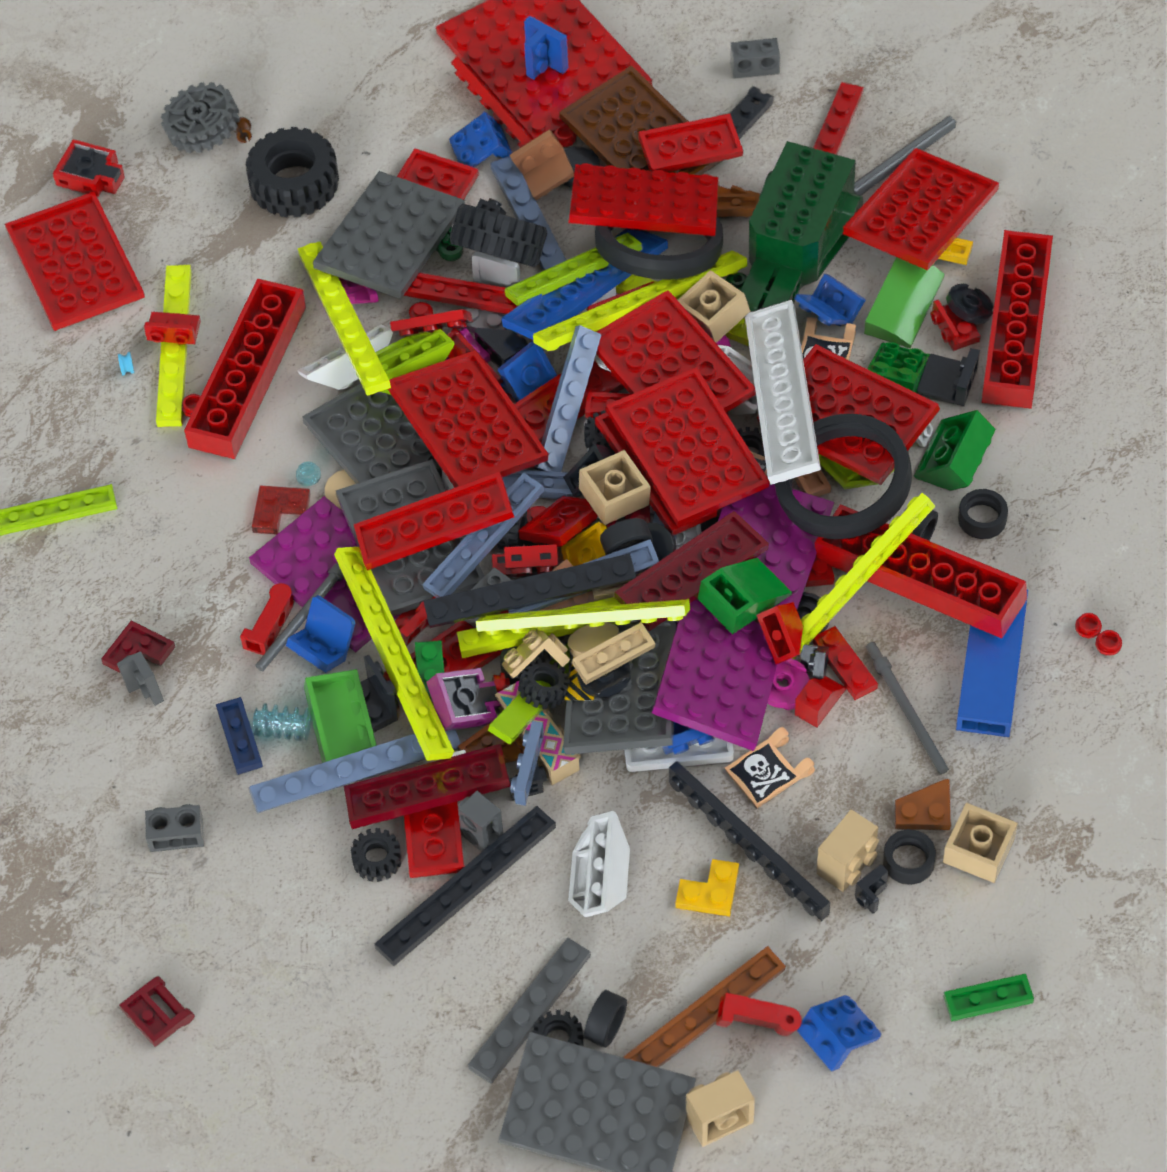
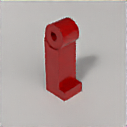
(270, 621)
(757, 1012)

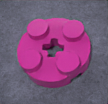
(797, 679)

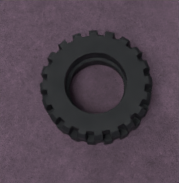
(286, 150)
(498, 235)

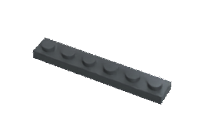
(532, 1004)

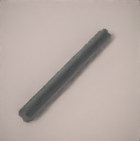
(891, 164)

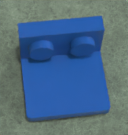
(479, 141)

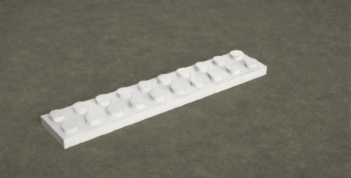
(782, 393)

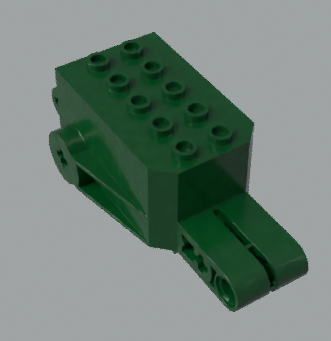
(798, 223)

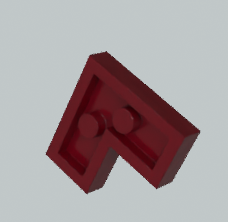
(136, 639)

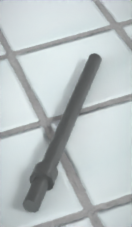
(335, 575)
(883, 668)

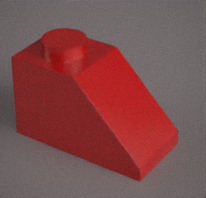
(782, 631)
(817, 699)

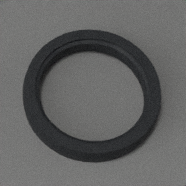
(659, 266)
(875, 515)

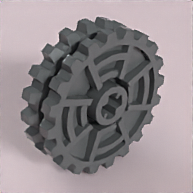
(200, 117)

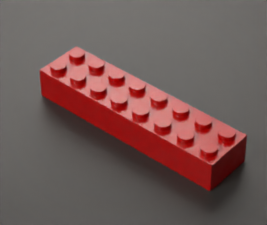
(1017, 319)
(245, 369)
(935, 578)

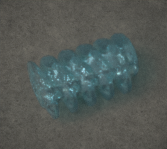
(281, 723)

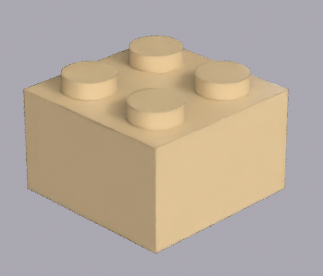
(715, 305)
(614, 487)
(980, 842)
(847, 851)
(719, 1107)

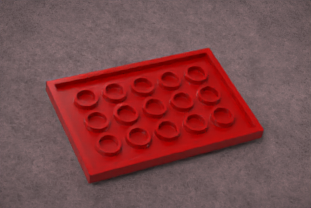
(644, 199)
(921, 208)
(74, 261)
(666, 341)
(848, 388)
(467, 419)
(687, 446)

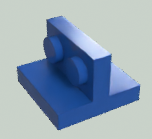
(544, 48)
(526, 371)

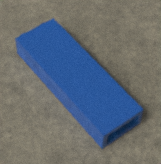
(990, 680)

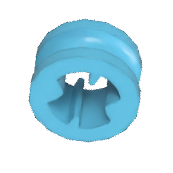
(126, 363)

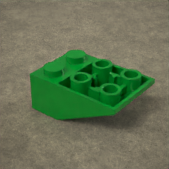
(899, 364)
(741, 593)

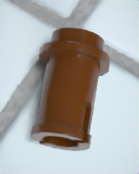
(243, 130)

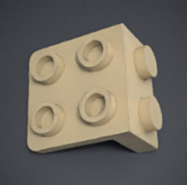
(533, 644)

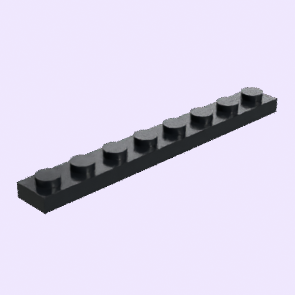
(529, 590)
(754, 847)
(465, 885)

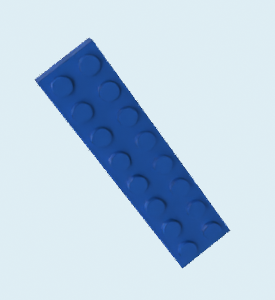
(576, 296)

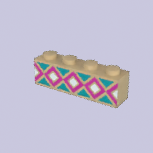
(552, 755)

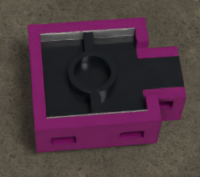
(463, 699)

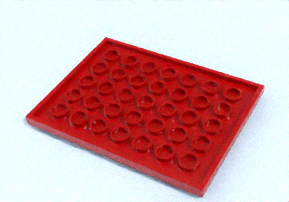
(493, 46)

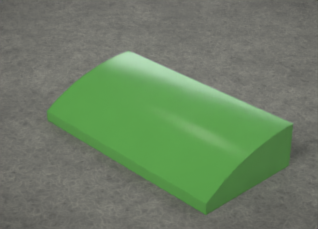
(903, 303)
(339, 714)

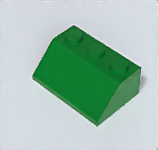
(955, 451)

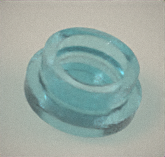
(308, 474)

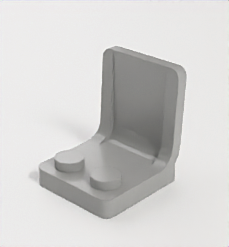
(495, 272)

